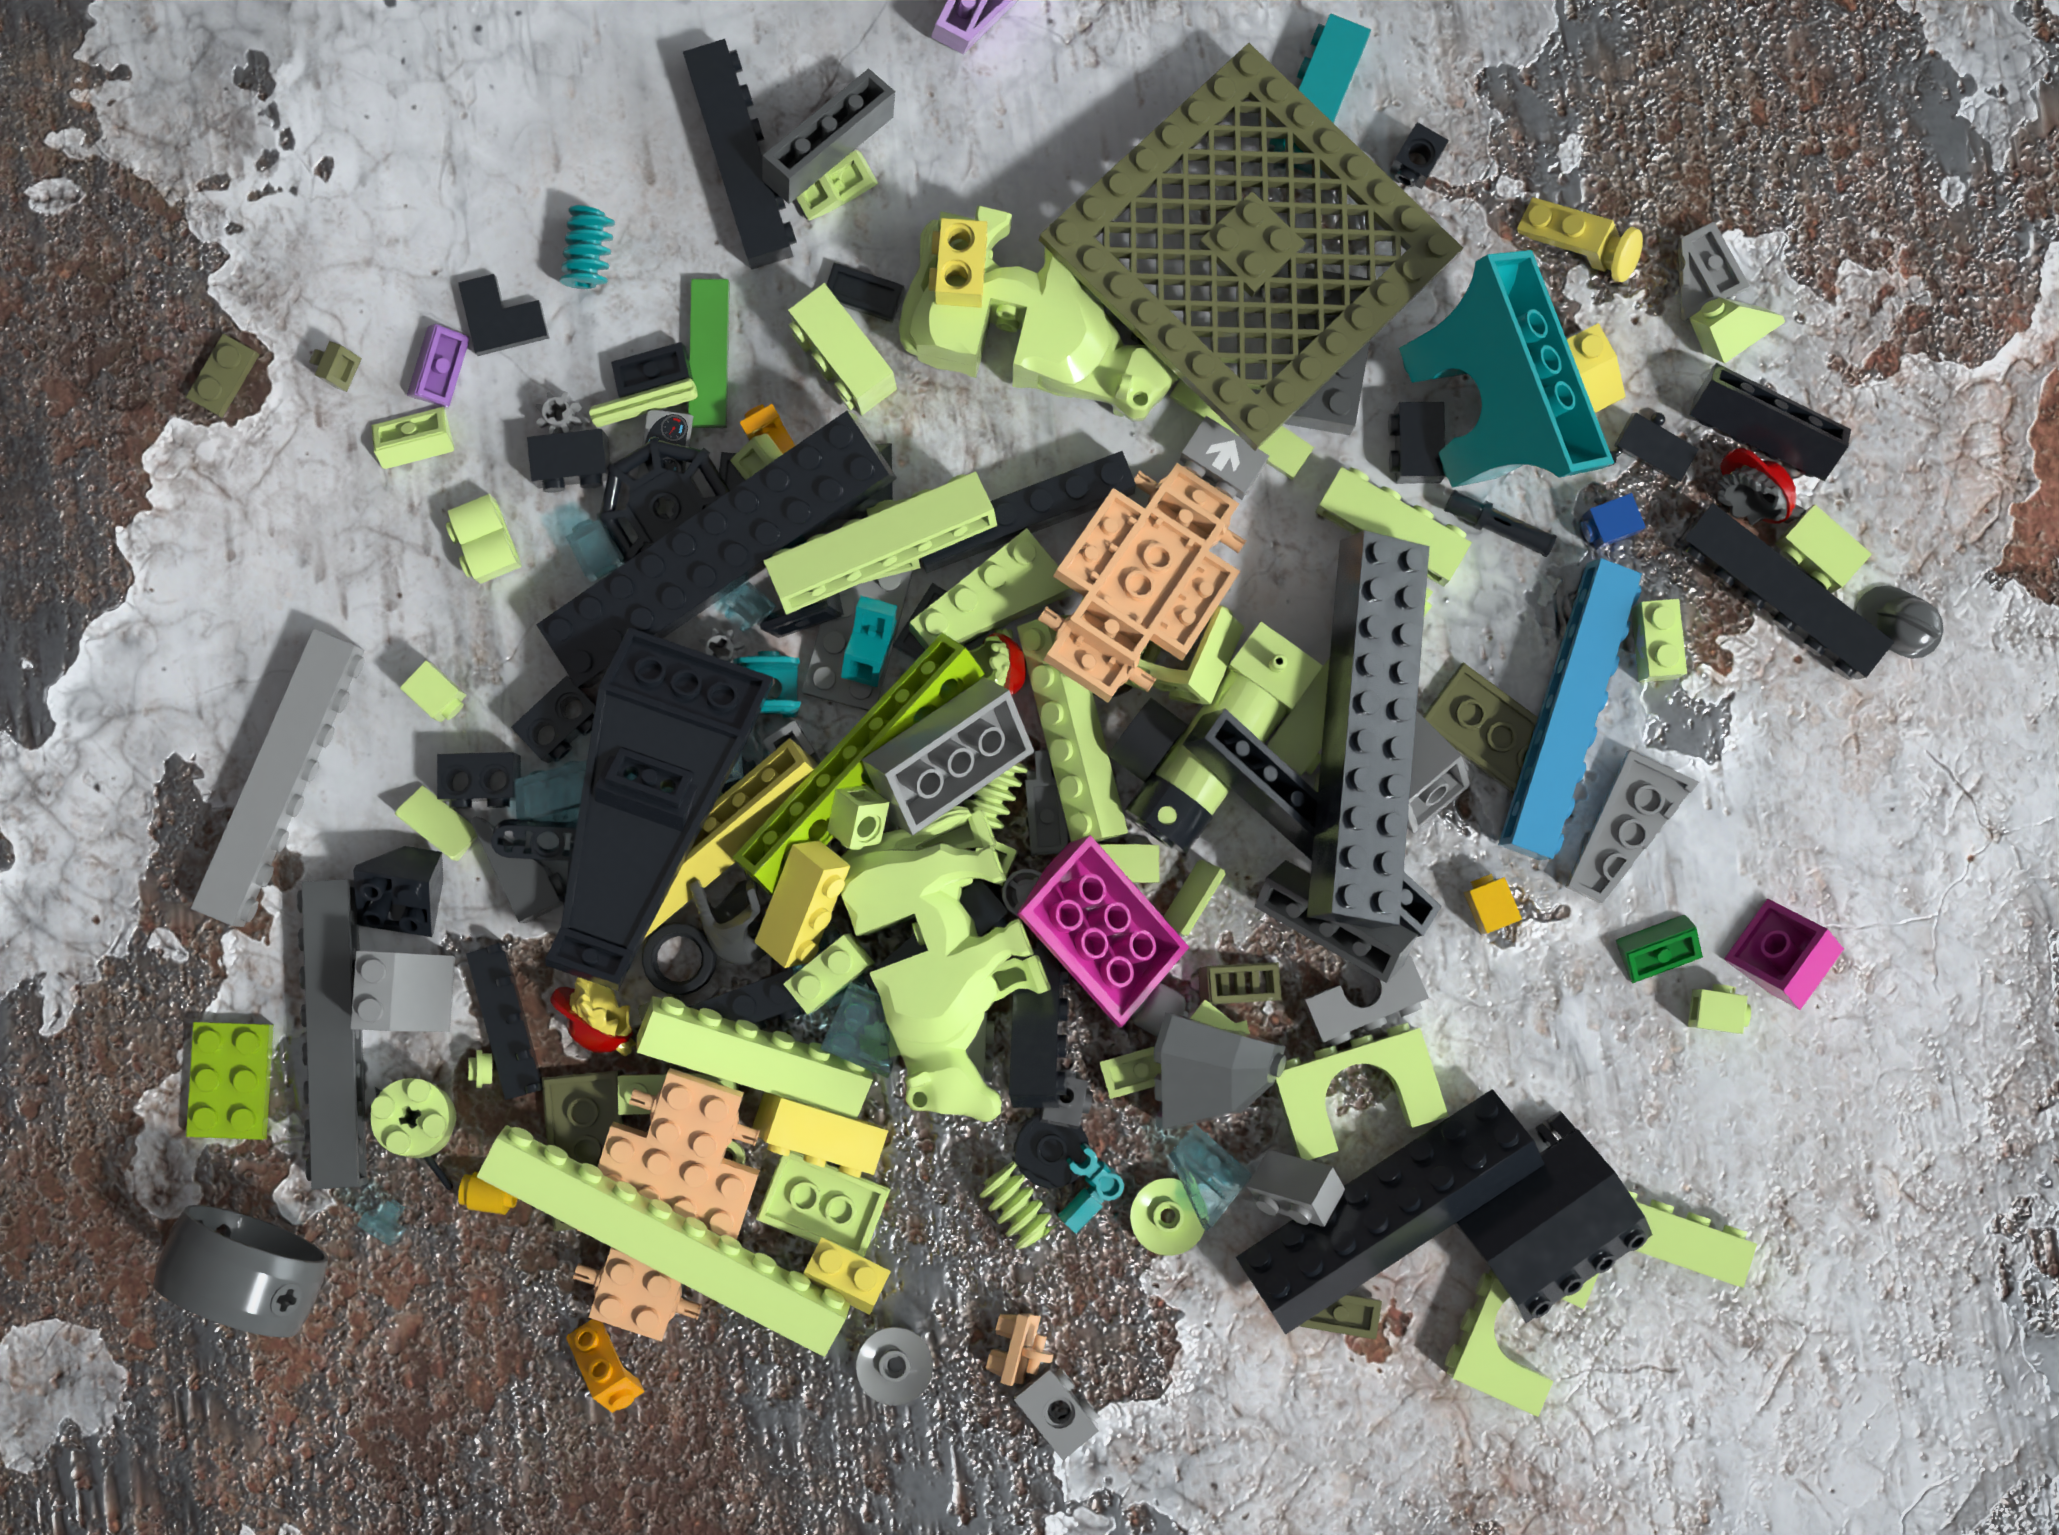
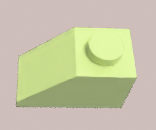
(1731, 327)

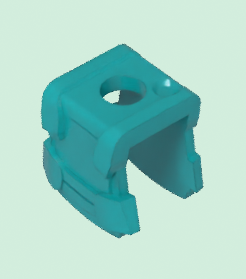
(784, 670)

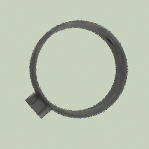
(247, 1279)

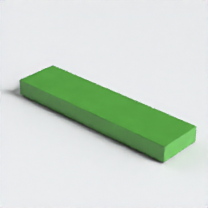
(709, 351)

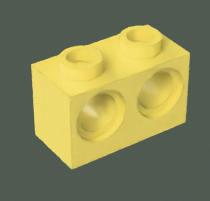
(965, 263)

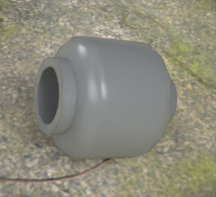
(1152, 1010)

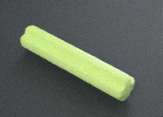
(641, 402)

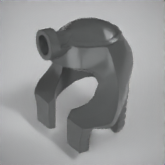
(730, 925)

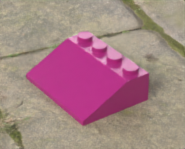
(1101, 928)

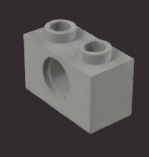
(1062, 1434)

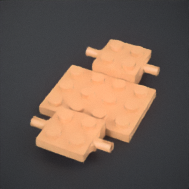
(1142, 580)
(684, 1167)

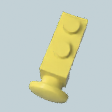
(1584, 235)

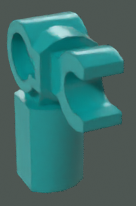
(1104, 1185)

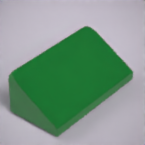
(1659, 948)

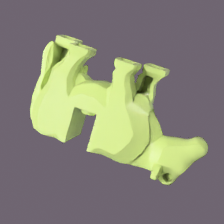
(1064, 337)
(941, 994)

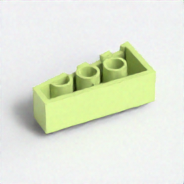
(997, 592)

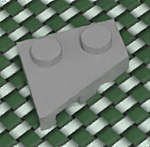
(1706, 270)

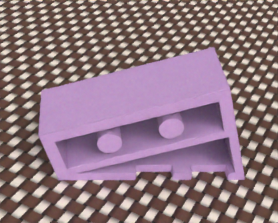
(967, 21)

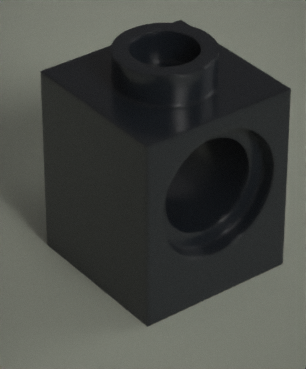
(1421, 141)

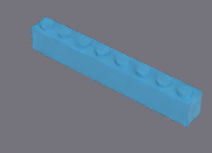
(1571, 710)

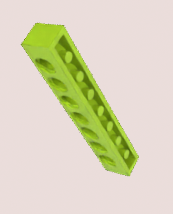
(804, 816)

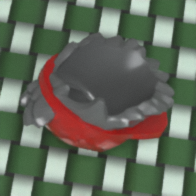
(1757, 489)

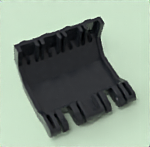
(1556, 1223)

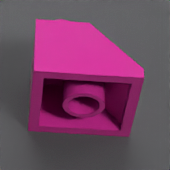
(1784, 953)

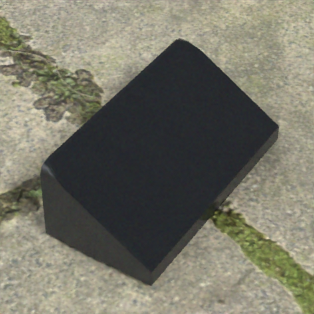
(781, 625)

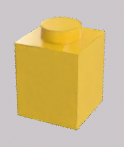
(1491, 904)

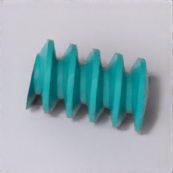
(585, 248)

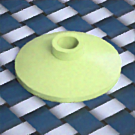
(1159, 1236)

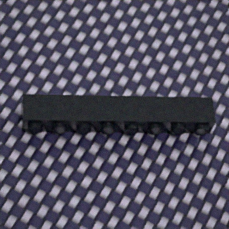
(1281, 796)

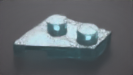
(860, 1031)
(1207, 1174)

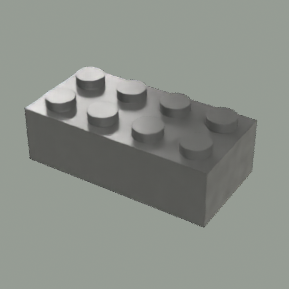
(1337, 401)

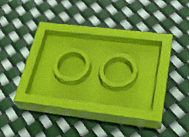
(229, 1080)

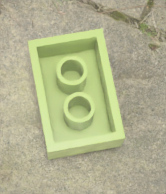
(841, 350)

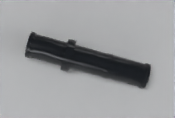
(1500, 523)

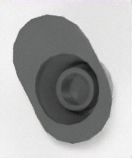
(1903, 618)

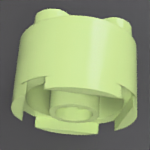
(392, 1110)

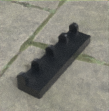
(505, 1021)

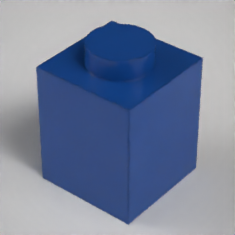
(1612, 521)

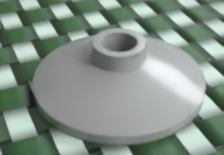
(892, 1386)

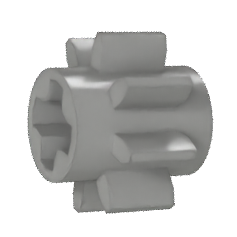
(548, 412)
(719, 641)

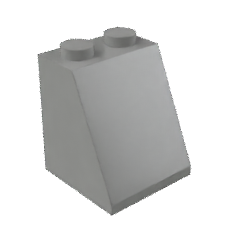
(1436, 774)
(402, 992)

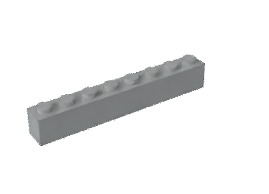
(278, 779)

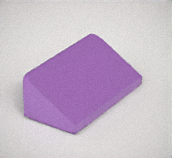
(438, 365)

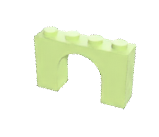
(1399, 1055)
(1482, 1364)

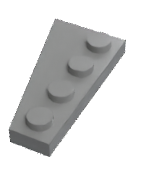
(1630, 817)

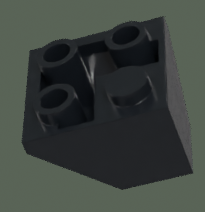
(400, 890)

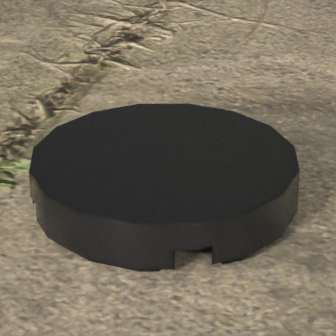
(1052, 1142)

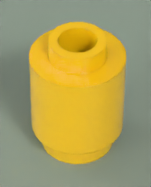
(483, 1196)

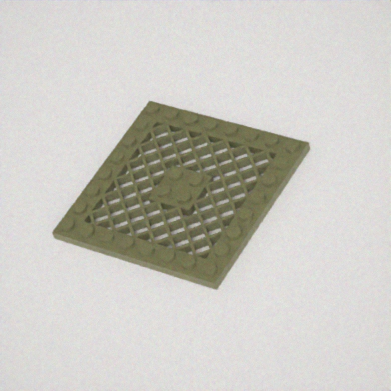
(1251, 245)

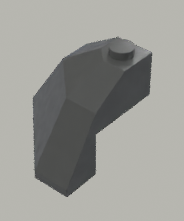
(1210, 1071)

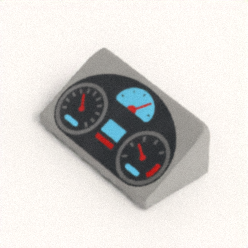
(671, 428)

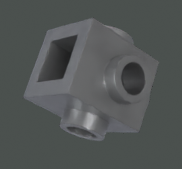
(1079, 1102)

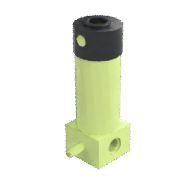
(1258, 691)

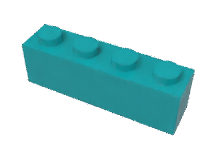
(1329, 70)

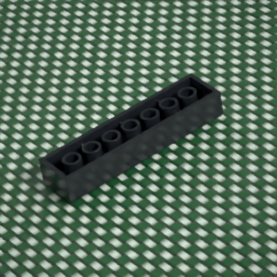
(1392, 1210)

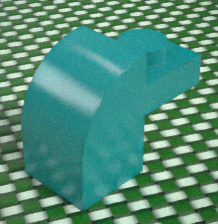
(869, 641)

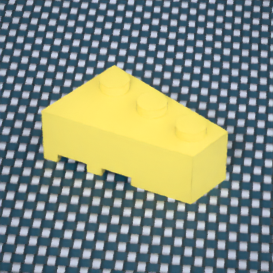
(819, 1135)

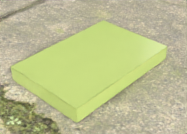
(823, 1203)

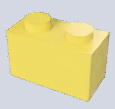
(846, 1273)

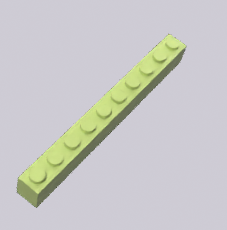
(664, 1239)

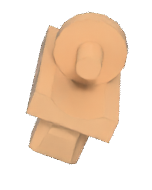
(1025, 1348)

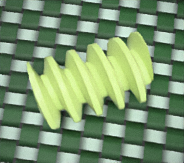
(993, 794)
(1016, 1206)

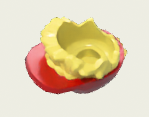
(594, 1017)

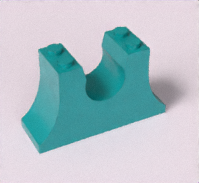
(1525, 373)

